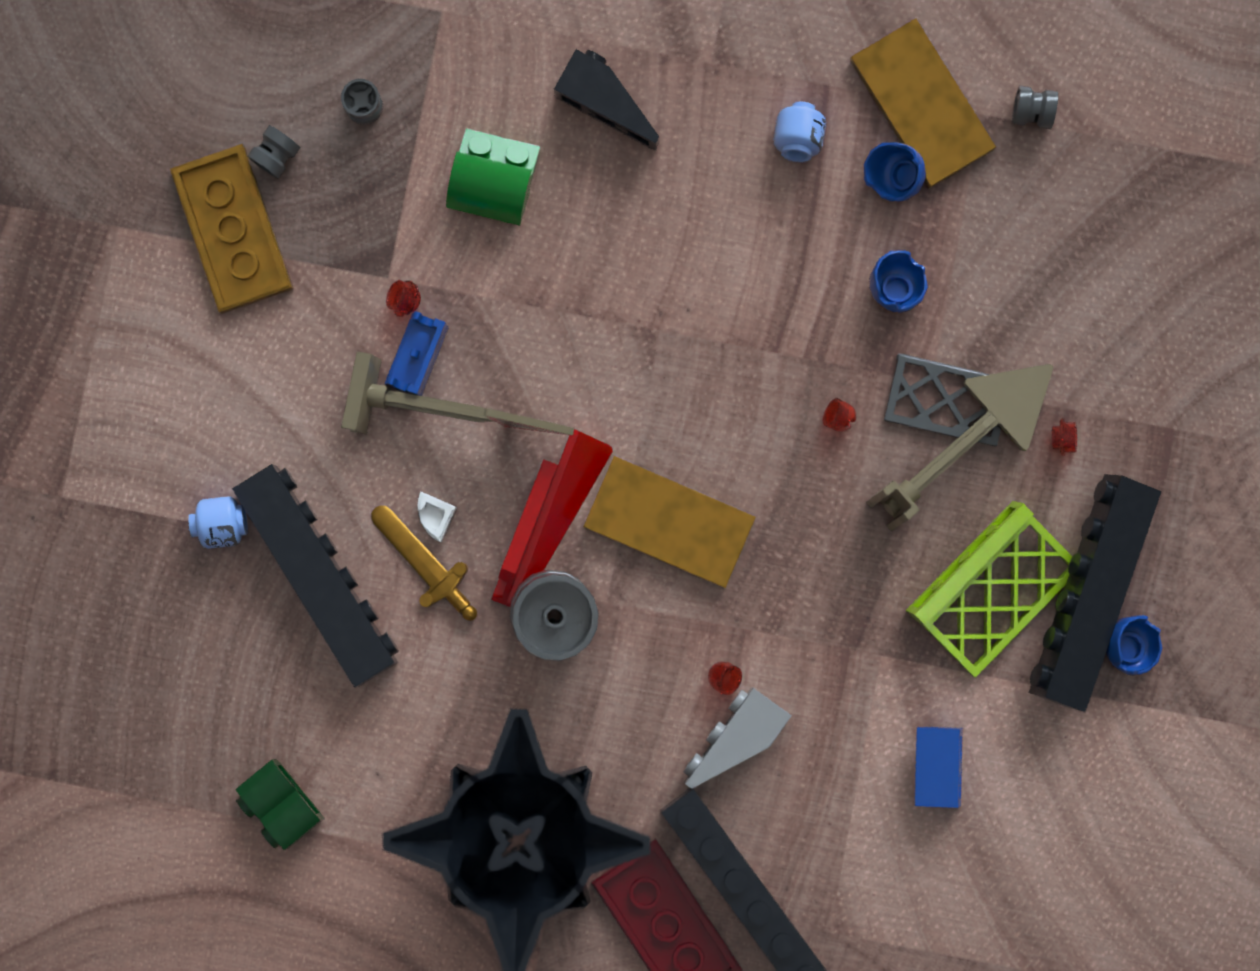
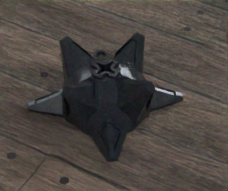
(531, 880)

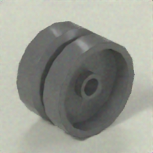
(553, 638)

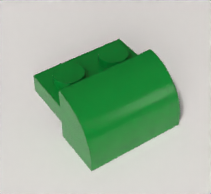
(492, 176)

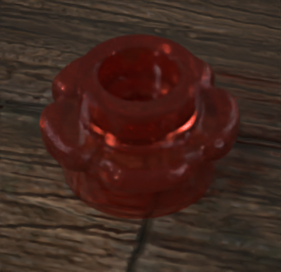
(403, 297)
(1065, 437)

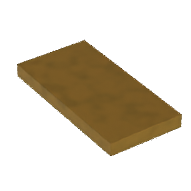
(923, 101)
(231, 228)
(669, 522)

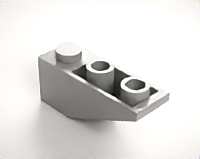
(746, 733)

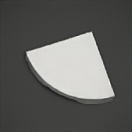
(435, 515)

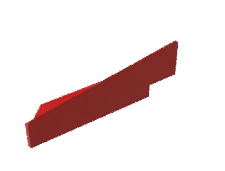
(550, 510)

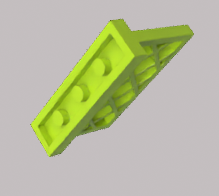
(979, 559)

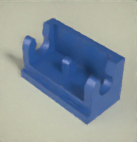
(416, 354)
(938, 767)

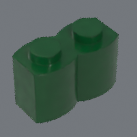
(278, 804)

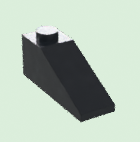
(597, 92)

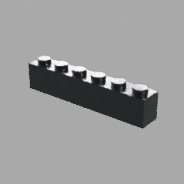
(315, 574)
(1094, 591)
(739, 884)

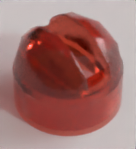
(839, 415)
(725, 677)

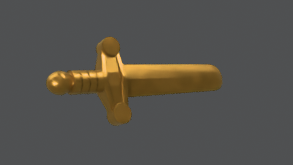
(441, 582)

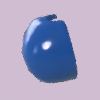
(894, 171)
(898, 282)
(1134, 645)

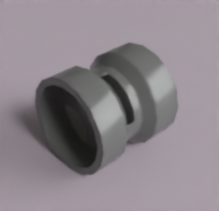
(356, 96)
(1035, 107)
(273, 152)

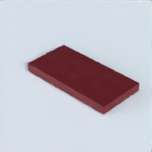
(663, 916)

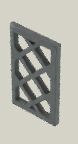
(922, 420)

